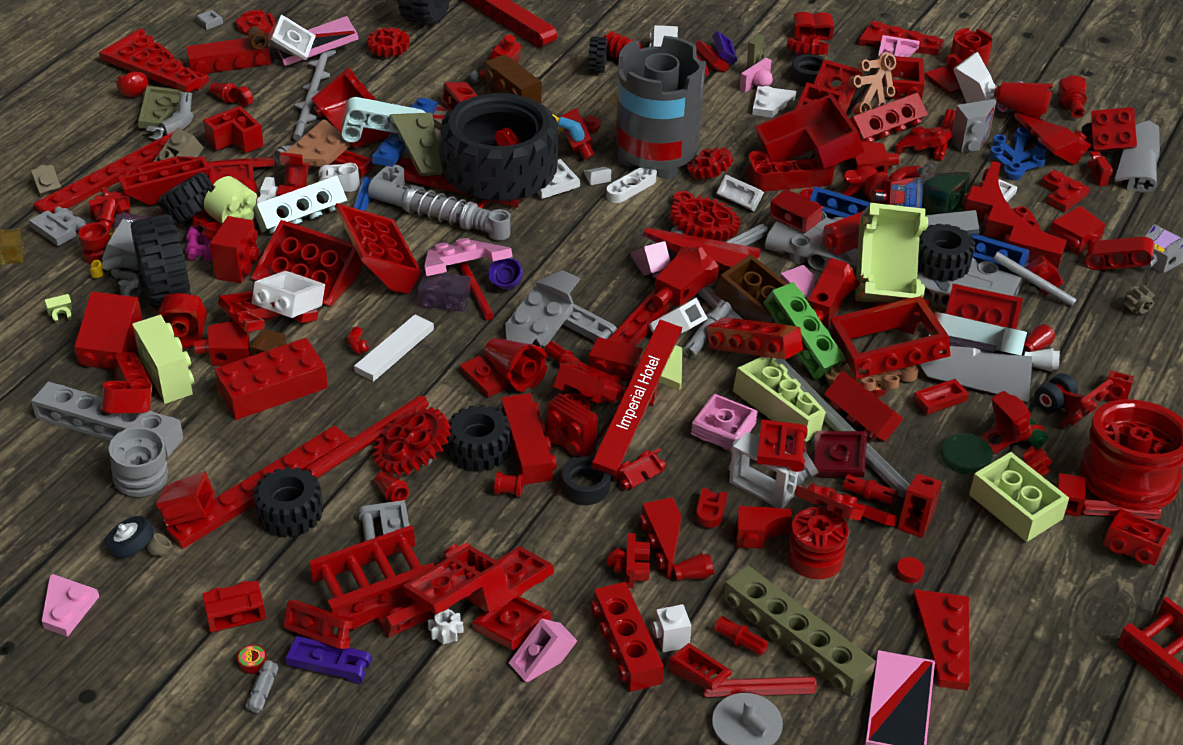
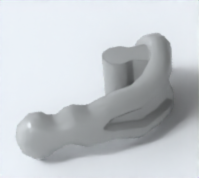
(129, 282)

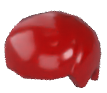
(132, 84)

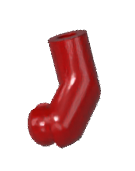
(357, 345)

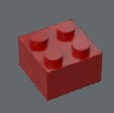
(234, 249)

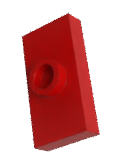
(483, 376)

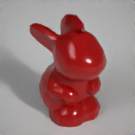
(864, 179)

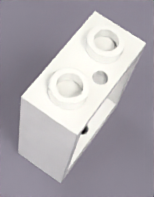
(289, 293)
(772, 491)

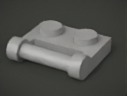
(392, 516)

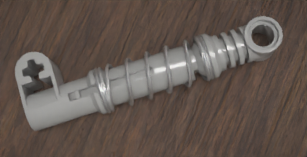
(390, 188)

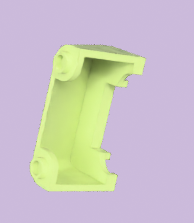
(889, 253)

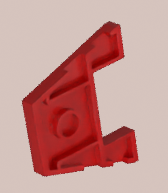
(249, 316)
(843, 504)

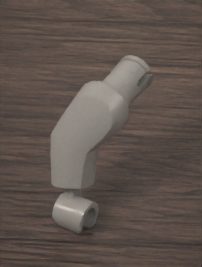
(180, 118)

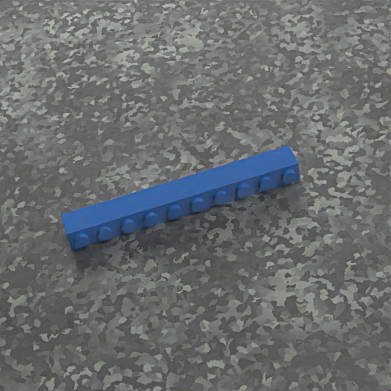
(843, 206)

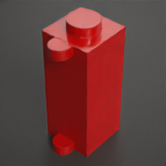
(842, 234)

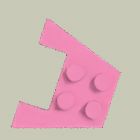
(462, 251)

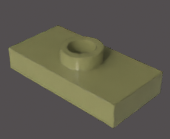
(755, 50)

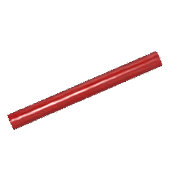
(476, 291)

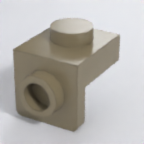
(45, 179)

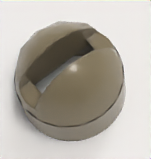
(159, 545)

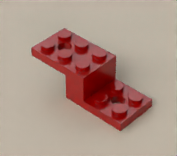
(822, 86)
(478, 579)

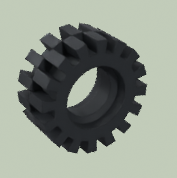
(597, 54)

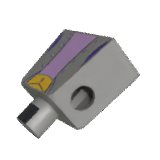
(1167, 250)

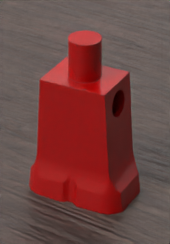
(684, 276)
(832, 289)

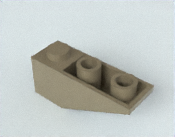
(180, 144)

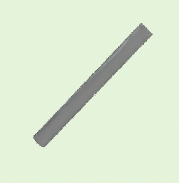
(1033, 278)

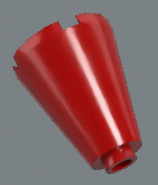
(1024, 98)
(517, 362)

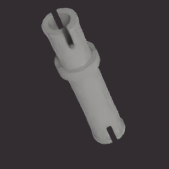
(700, 337)

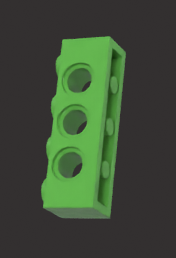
(819, 350)

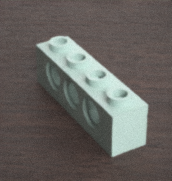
(329, 189)

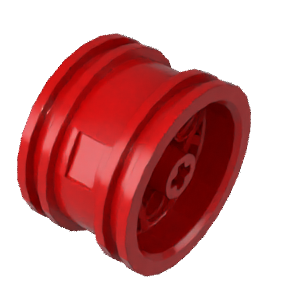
(1134, 454)

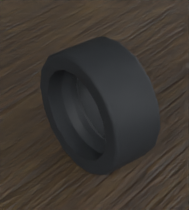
(803, 63)
(584, 494)

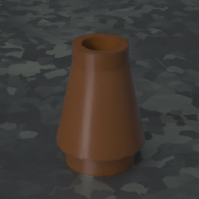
(257, 38)

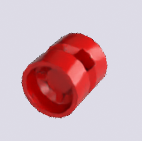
(93, 240)

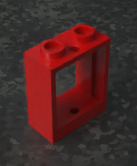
(907, 68)

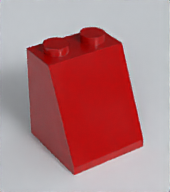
(107, 329)

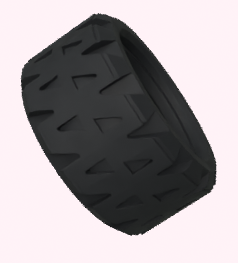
(492, 171)

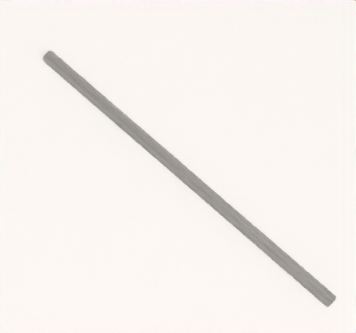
(831, 417)

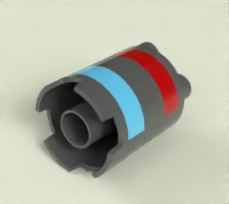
(659, 105)

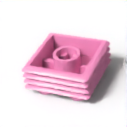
(723, 421)

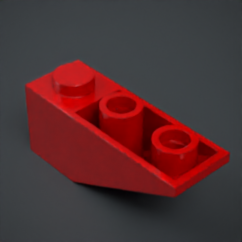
(662, 525)

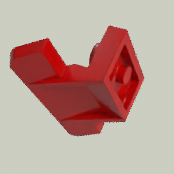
(237, 167)
(396, 617)

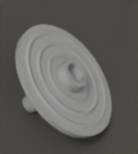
(747, 720)

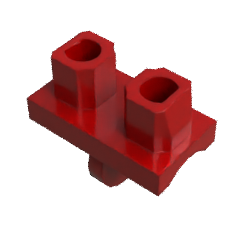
(121, 198)
(620, 560)

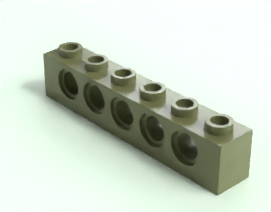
(799, 631)

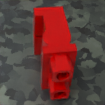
(590, 382)

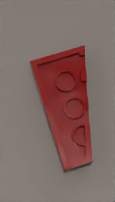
(873, 35)
(947, 634)

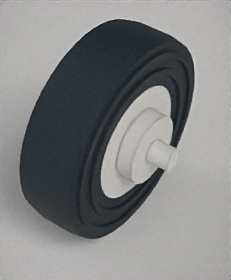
(129, 537)

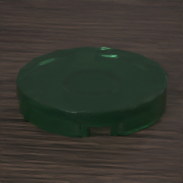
(966, 453)

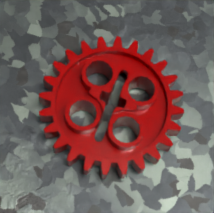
(704, 218)
(411, 441)

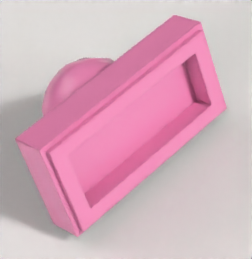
(756, 76)

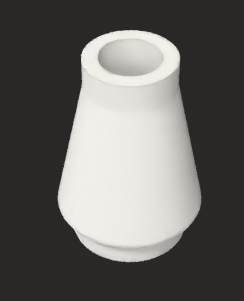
(1045, 359)

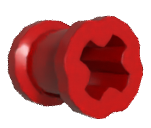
(509, 484)

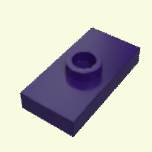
(724, 47)

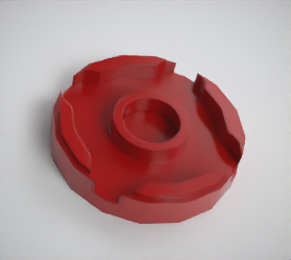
(255, 18)

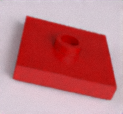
(511, 622)

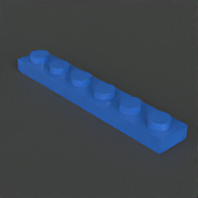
(393, 147)

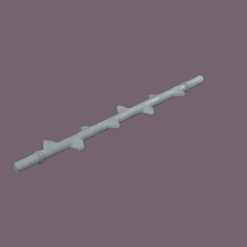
(312, 87)

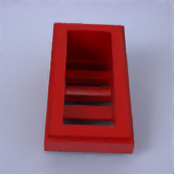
(691, 655)

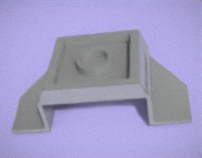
(543, 310)

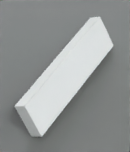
(393, 347)

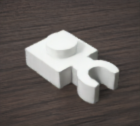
(268, 190)

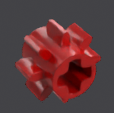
(1037, 460)

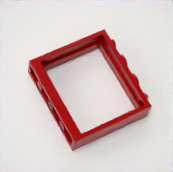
(885, 318)

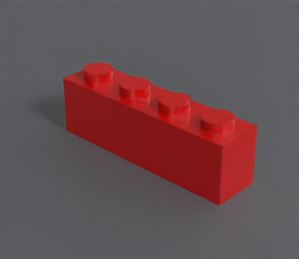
(226, 56)
(527, 439)

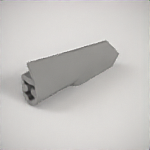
(1140, 163)
(984, 371)

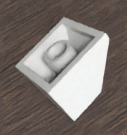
(291, 38)
(974, 79)

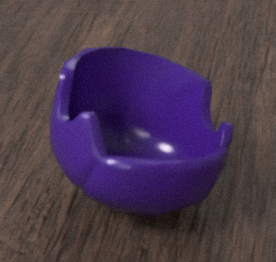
(505, 274)

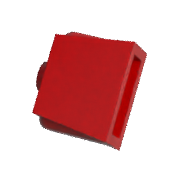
(1078, 228)
(186, 499)

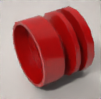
(817, 543)

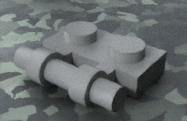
(57, 226)

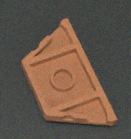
(320, 145)

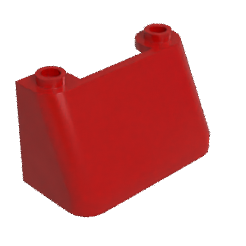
(332, 102)

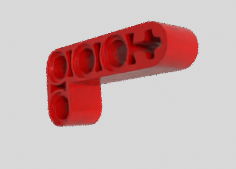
(786, 174)
(130, 389)

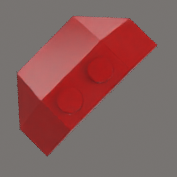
(154, 179)

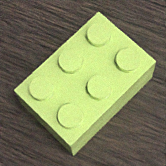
(163, 358)
(1019, 496)

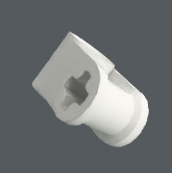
(346, 173)

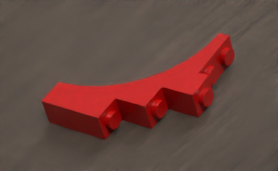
(1006, 224)

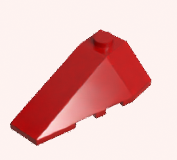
(1056, 138)

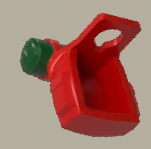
(1014, 422)

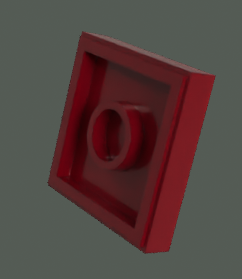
(840, 453)

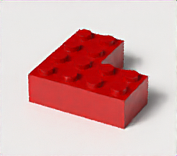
(814, 127)

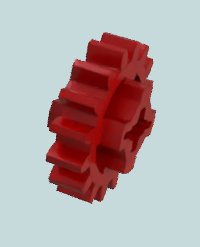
(388, 42)
(807, 45)
(710, 163)

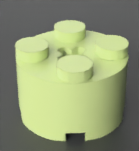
(230, 199)

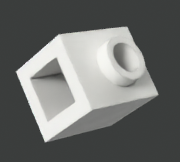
(672, 628)

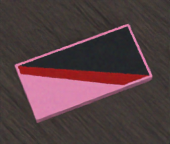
(327, 37)
(900, 700)

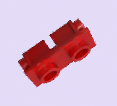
(646, 463)

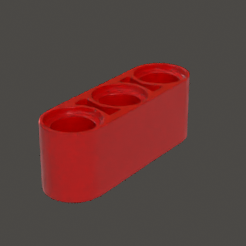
(1120, 253)

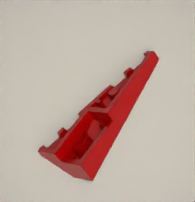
(724, 253)

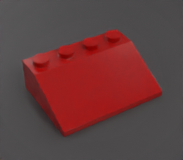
(381, 247)
(310, 256)

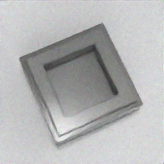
(209, 19)

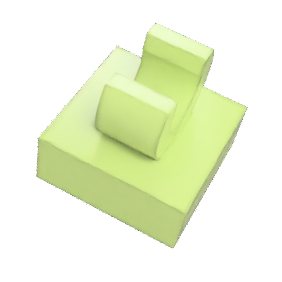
(59, 305)

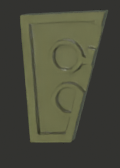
(158, 106)
(420, 139)

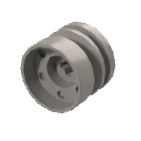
(138, 461)

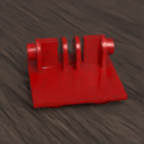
(945, 75)

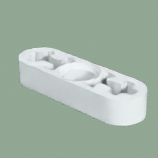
(621, 191)

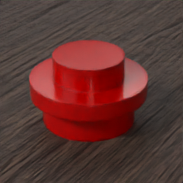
(592, 124)

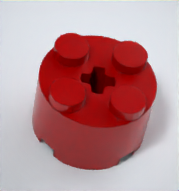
(969, 42)
(186, 316)

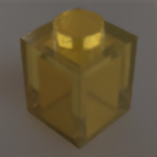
(11, 246)

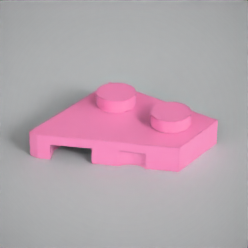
(898, 46)
(66, 604)

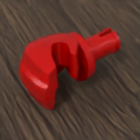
(1072, 94)

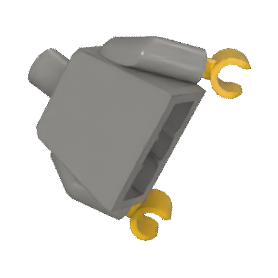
(118, 252)

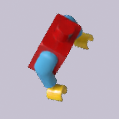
(575, 130)

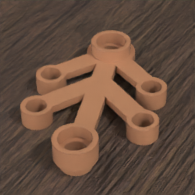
(885, 64)
(890, 380)

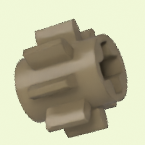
(1139, 299)

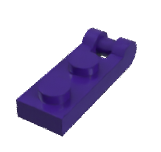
(327, 659)

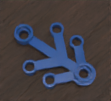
(1015, 170)

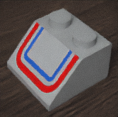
(972, 125)

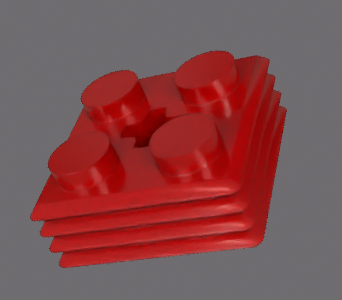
(572, 426)

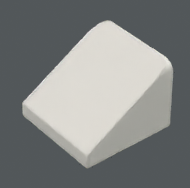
(598, 175)

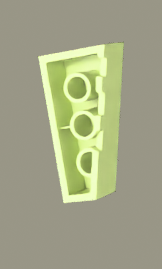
(778, 396)

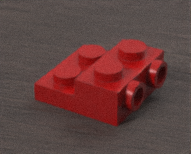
(1137, 537)

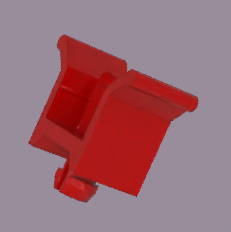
(295, 173)

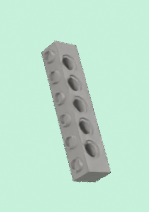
(84, 414)

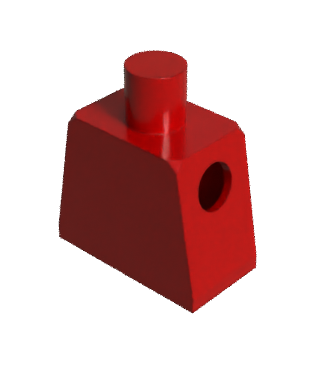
(875, 156)
(225, 343)
(922, 495)

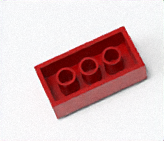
(271, 378)

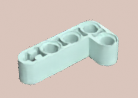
(370, 114)
(1004, 338)

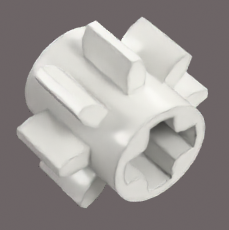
(445, 626)

